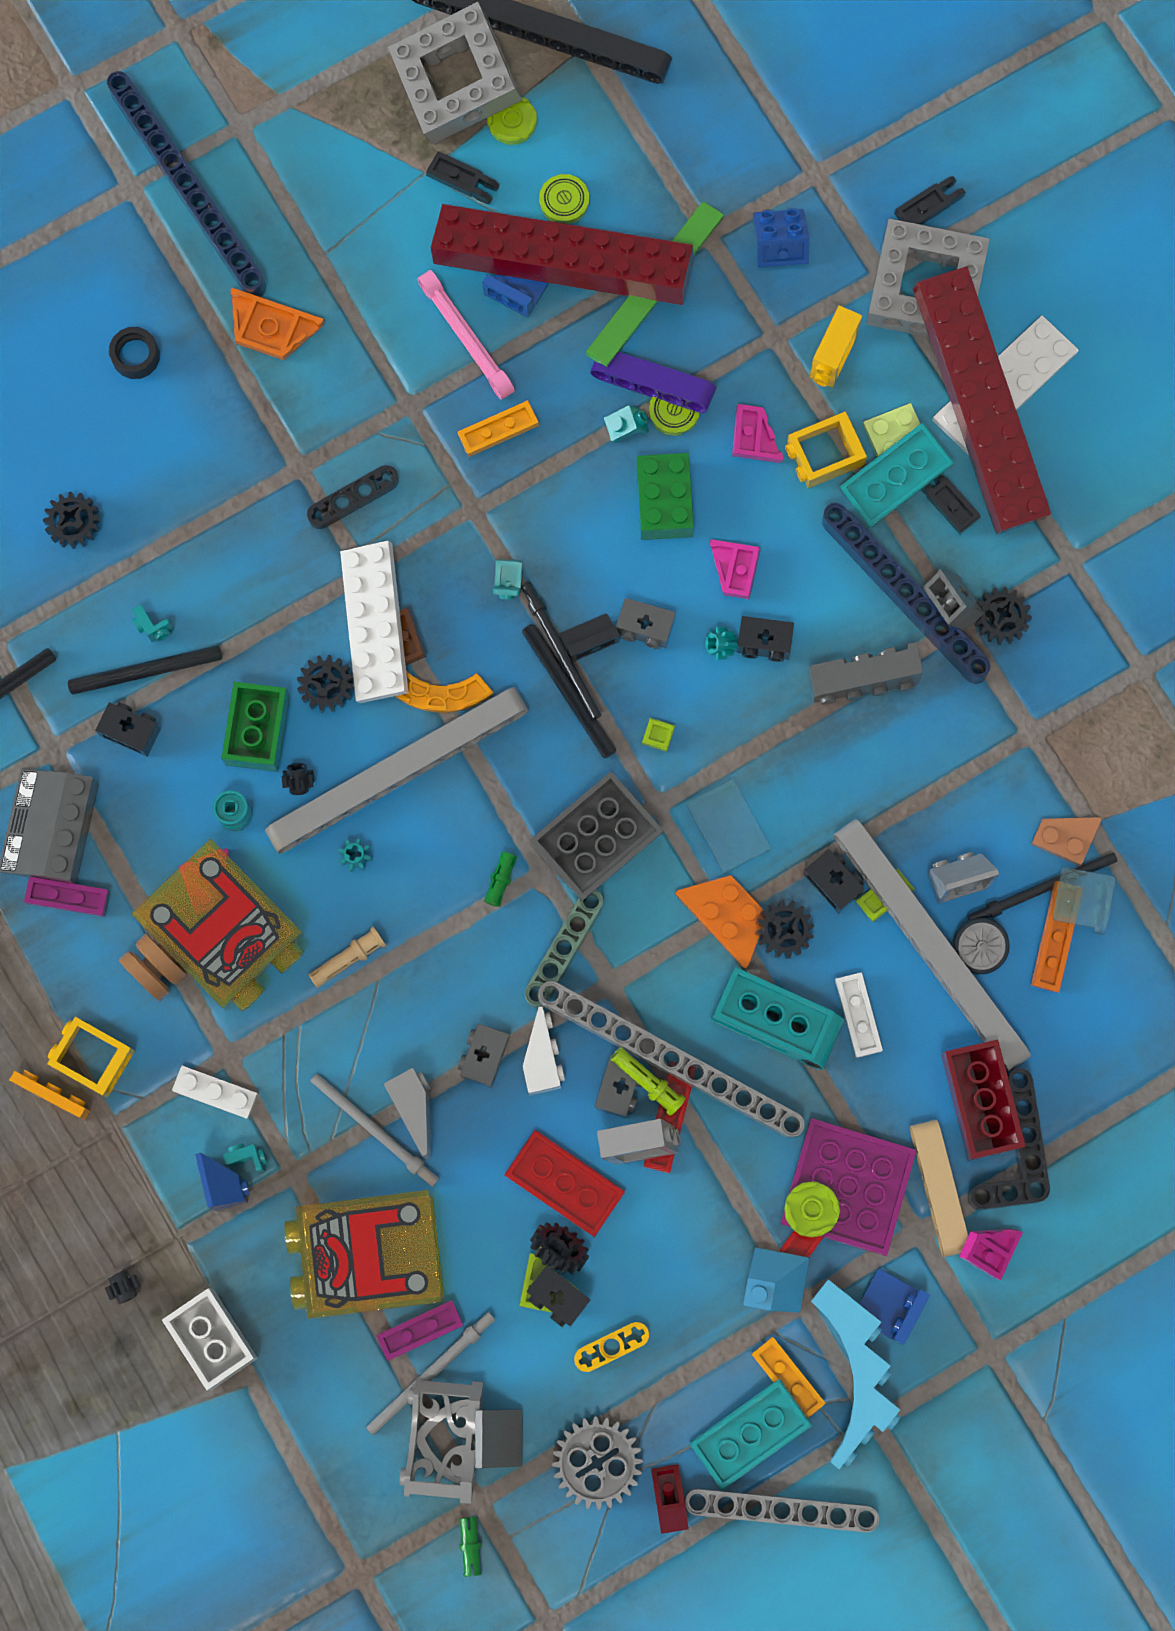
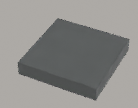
(498, 1438)

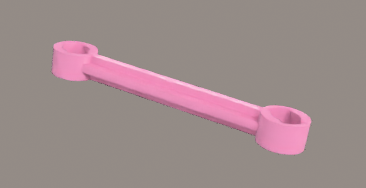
(434, 291)

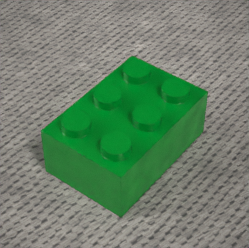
(664, 496)
(255, 726)

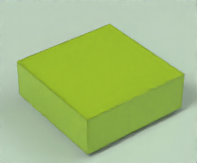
(658, 734)

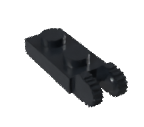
(461, 177)
(929, 203)
(951, 504)

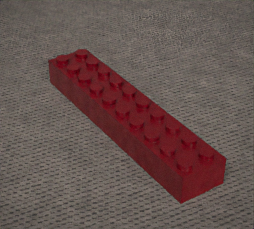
(562, 254)
(981, 400)

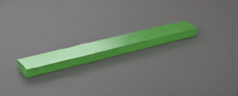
(636, 309)

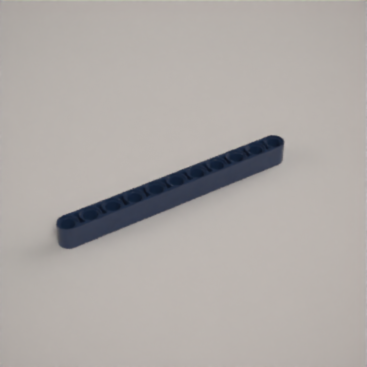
(180, 174)

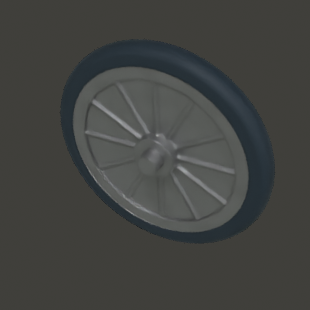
(982, 945)

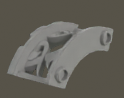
(465, 1472)

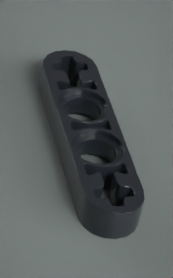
(350, 493)

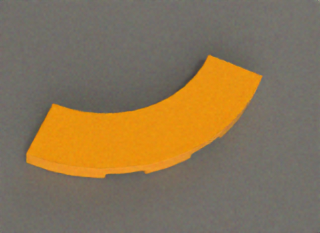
(445, 698)

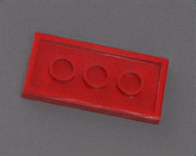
(564, 1183)

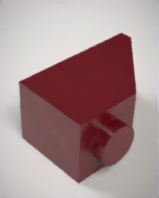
(669, 1499)

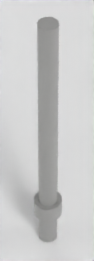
(414, 1164)
(470, 1335)

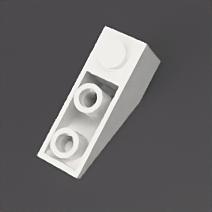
(539, 1063)

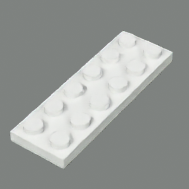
(1026, 366)
(374, 622)

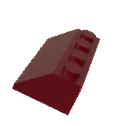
(983, 1100)

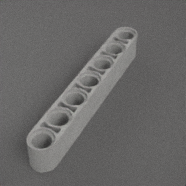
(794, 1515)

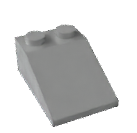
(961, 877)
(413, 1104)

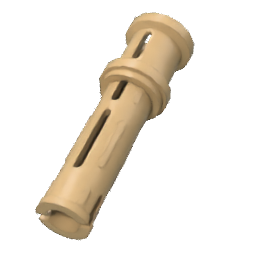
(357, 951)

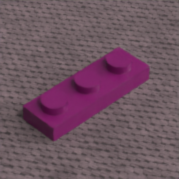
(66, 896)
(419, 1330)

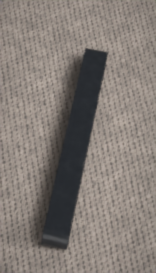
(567, 37)

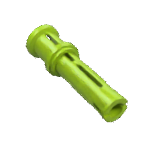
(656, 1088)

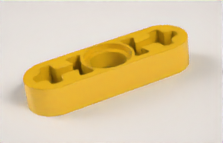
(614, 1335)

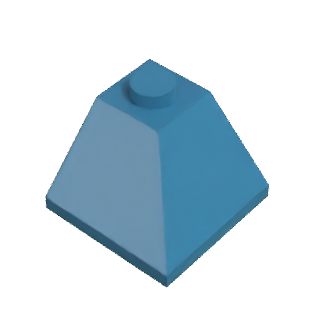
(776, 1281)

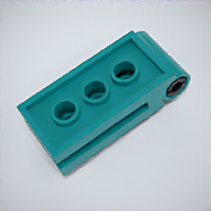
(818, 1023)

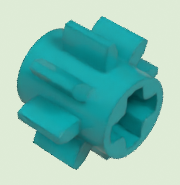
(721, 643)
(350, 849)

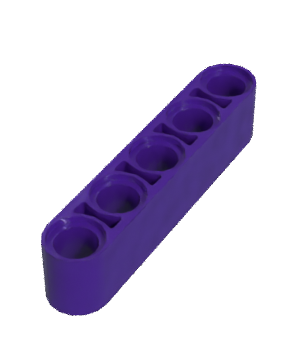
(656, 380)

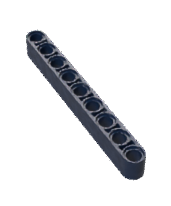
(903, 581)

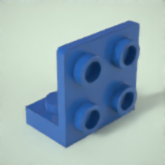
(781, 237)
(514, 292)
(894, 1305)

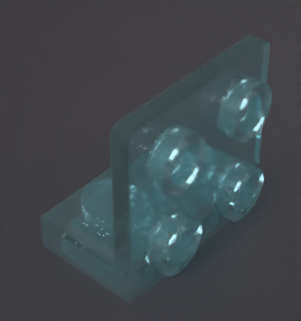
(1084, 899)

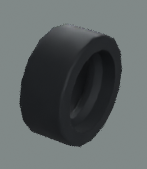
(125, 336)

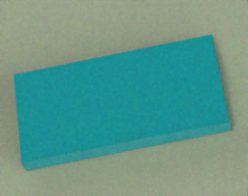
(897, 475)
(751, 1434)

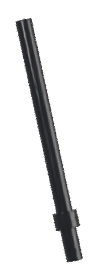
(538, 609)
(996, 907)

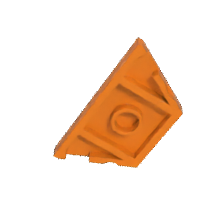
(270, 325)
(727, 914)

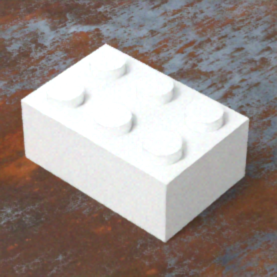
(209, 1339)

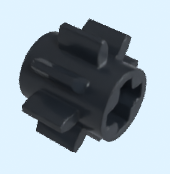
(297, 778)
(122, 1287)

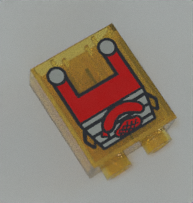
(220, 927)
(366, 1255)

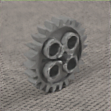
(611, 1484)

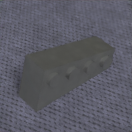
(866, 675)

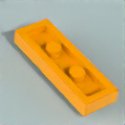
(498, 428)
(50, 1093)
(780, 1366)

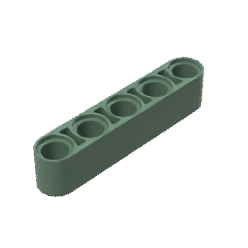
(565, 935)

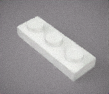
(858, 1015)
(215, 1092)

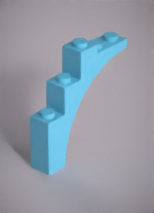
(868, 1368)

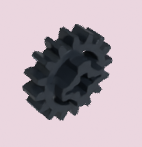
(65, 527)
(1011, 620)
(315, 681)
(776, 923)
(559, 1248)

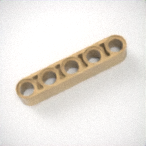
(939, 1187)

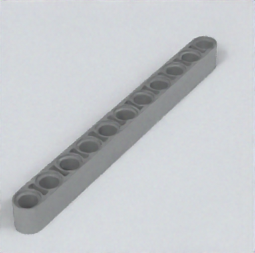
(396, 770)
(930, 943)
(684, 1060)

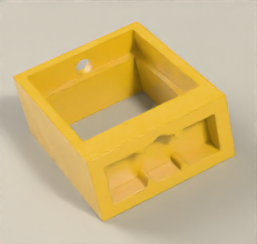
(835, 347)
(856, 453)
(114, 1069)

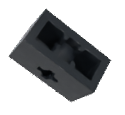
(778, 634)
(113, 728)
(836, 895)
(551, 1281)

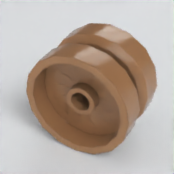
(152, 967)

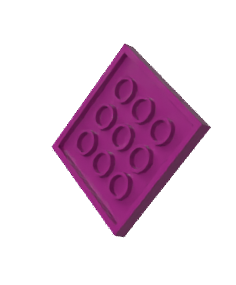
(865, 1177)

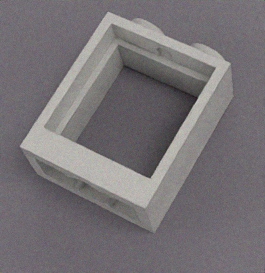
(638, 1141)

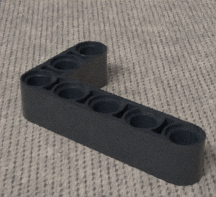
(1034, 1149)

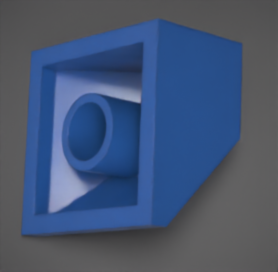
(220, 1184)

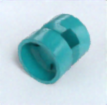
(232, 810)

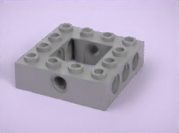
(470, 104)
(924, 243)

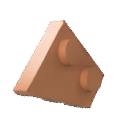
(1066, 837)

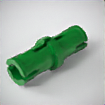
(500, 879)
(470, 1546)

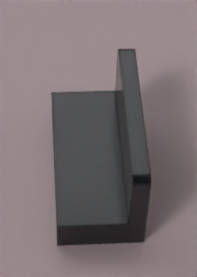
(590, 637)

